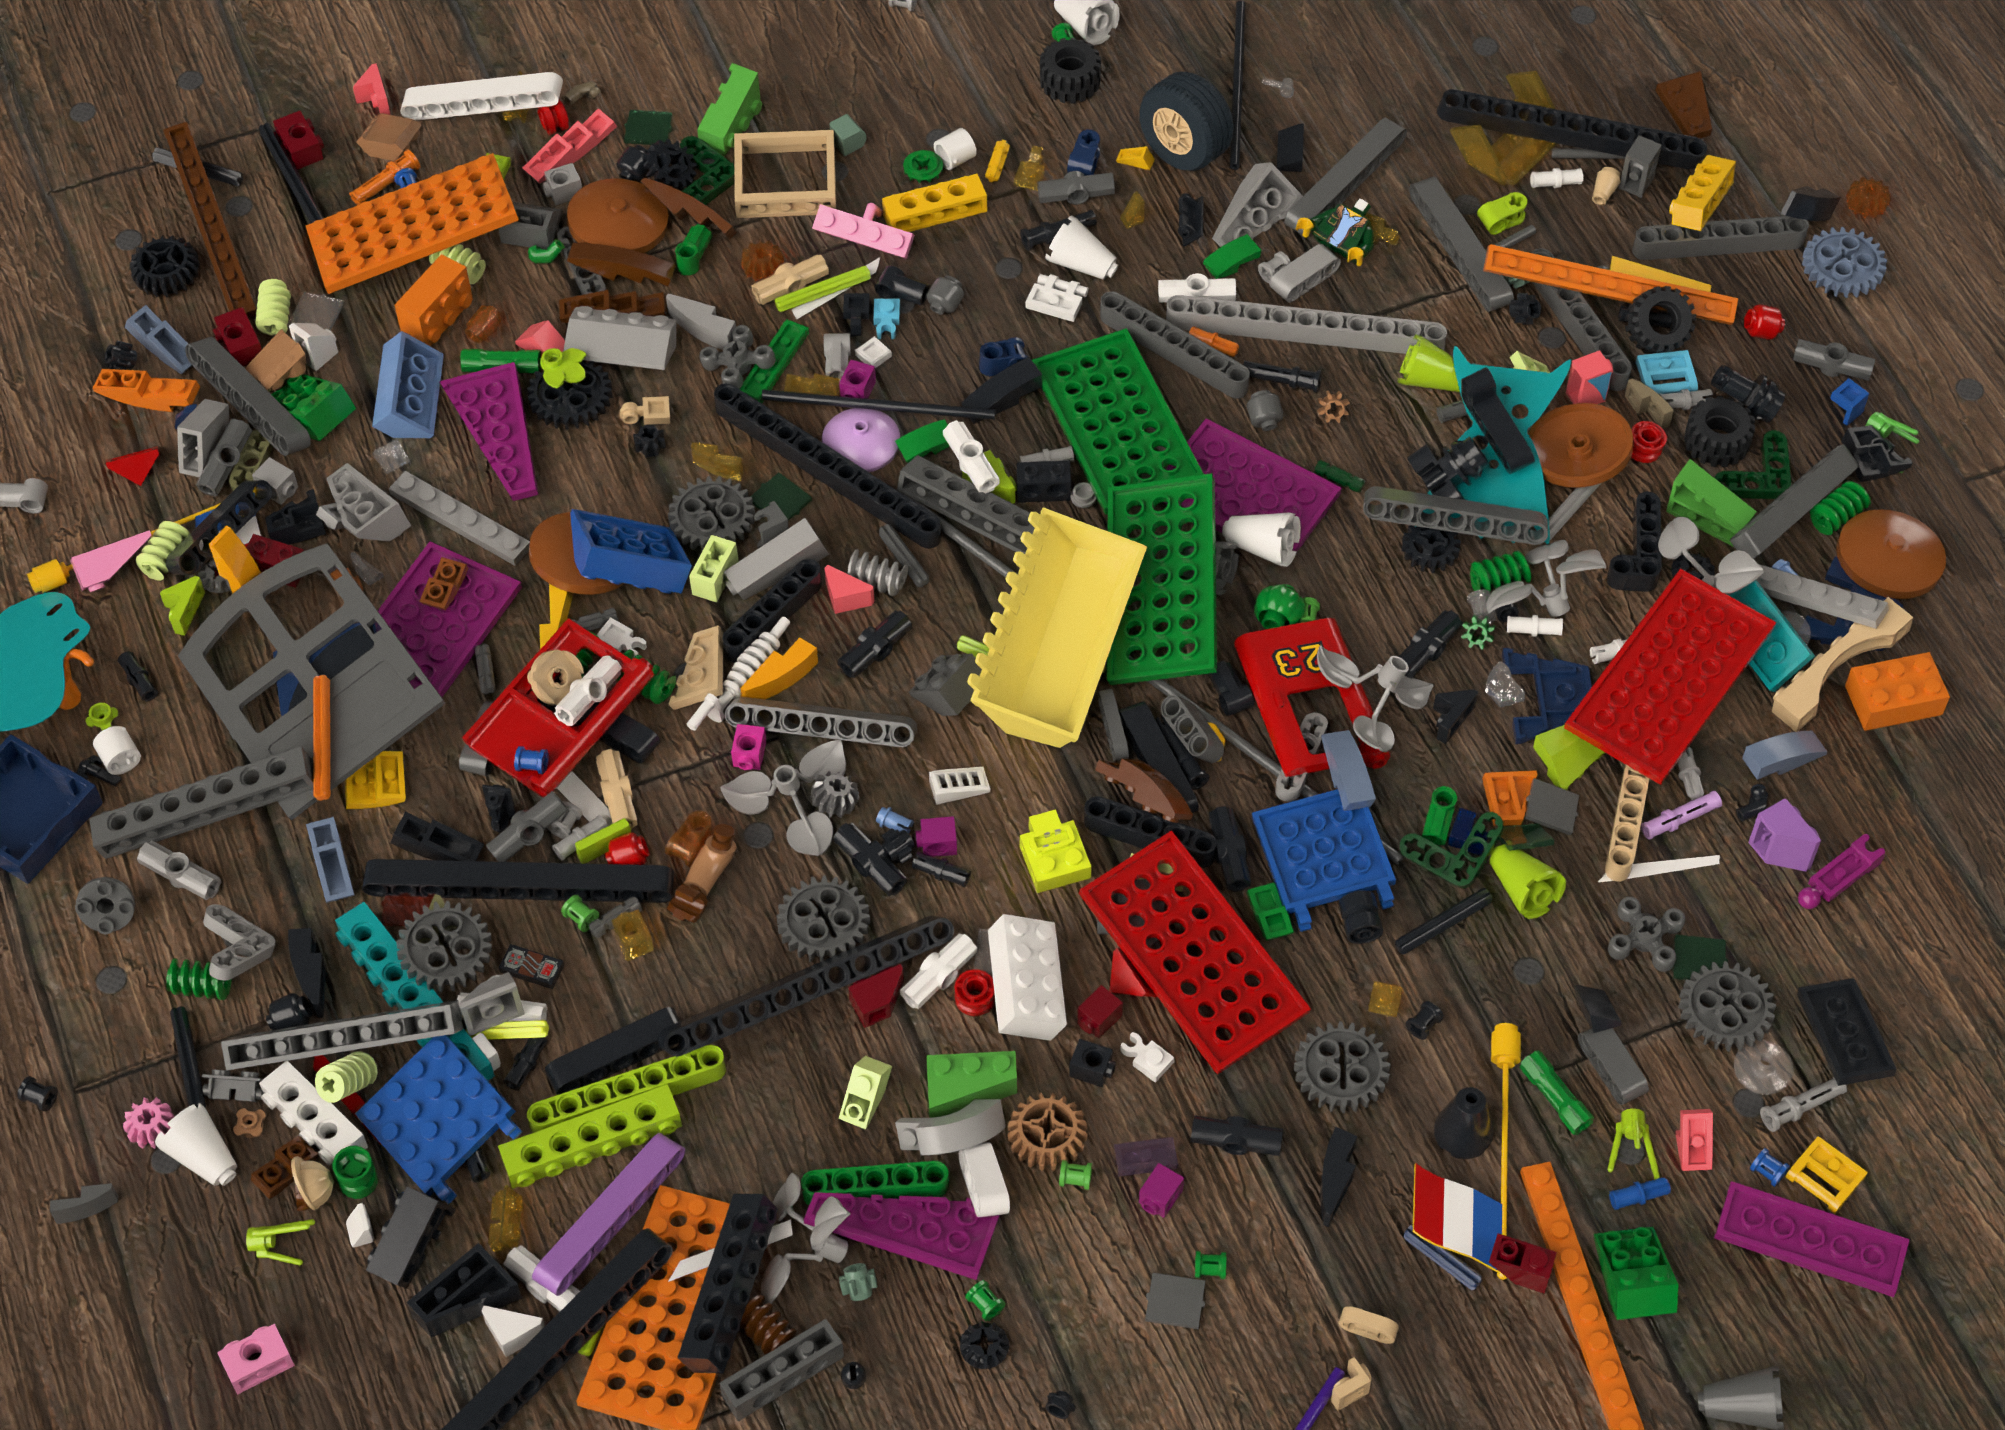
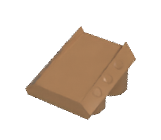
(388, 136)
(277, 362)

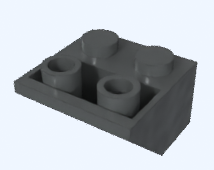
(535, 226)
(946, 684)

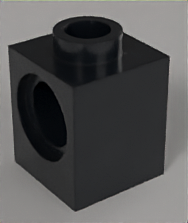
(1089, 1052)

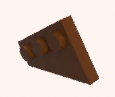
(1687, 104)

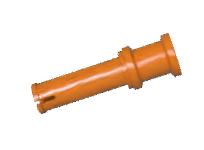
(384, 178)

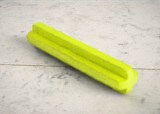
(517, 1030)

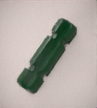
(1339, 476)

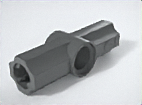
(1075, 187)
(1834, 359)
(216, 469)
(518, 834)

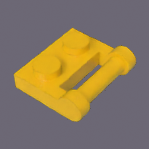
(1831, 1167)

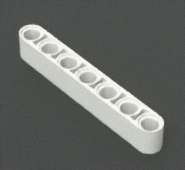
(482, 96)

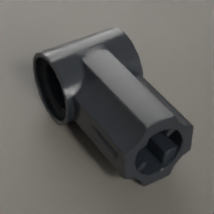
(895, 284)
(1232, 694)

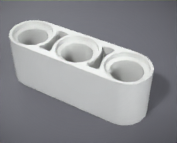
(984, 1180)

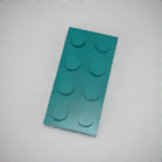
(1783, 650)

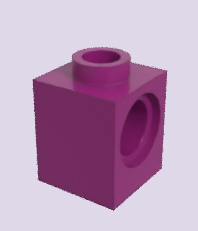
(857, 380)
(937, 836)
(1161, 1191)

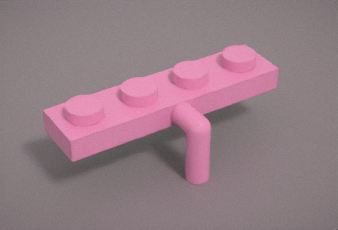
(864, 230)

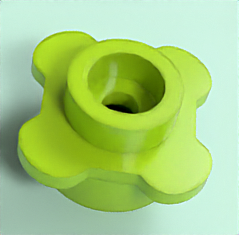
(99, 710)

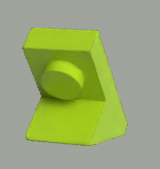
(183, 603)

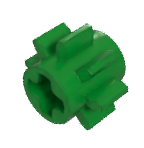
(1482, 637)

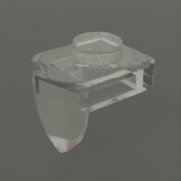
(1503, 687)

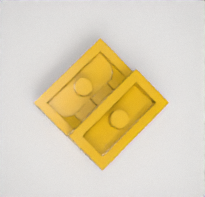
(377, 782)

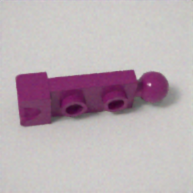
(1840, 873)

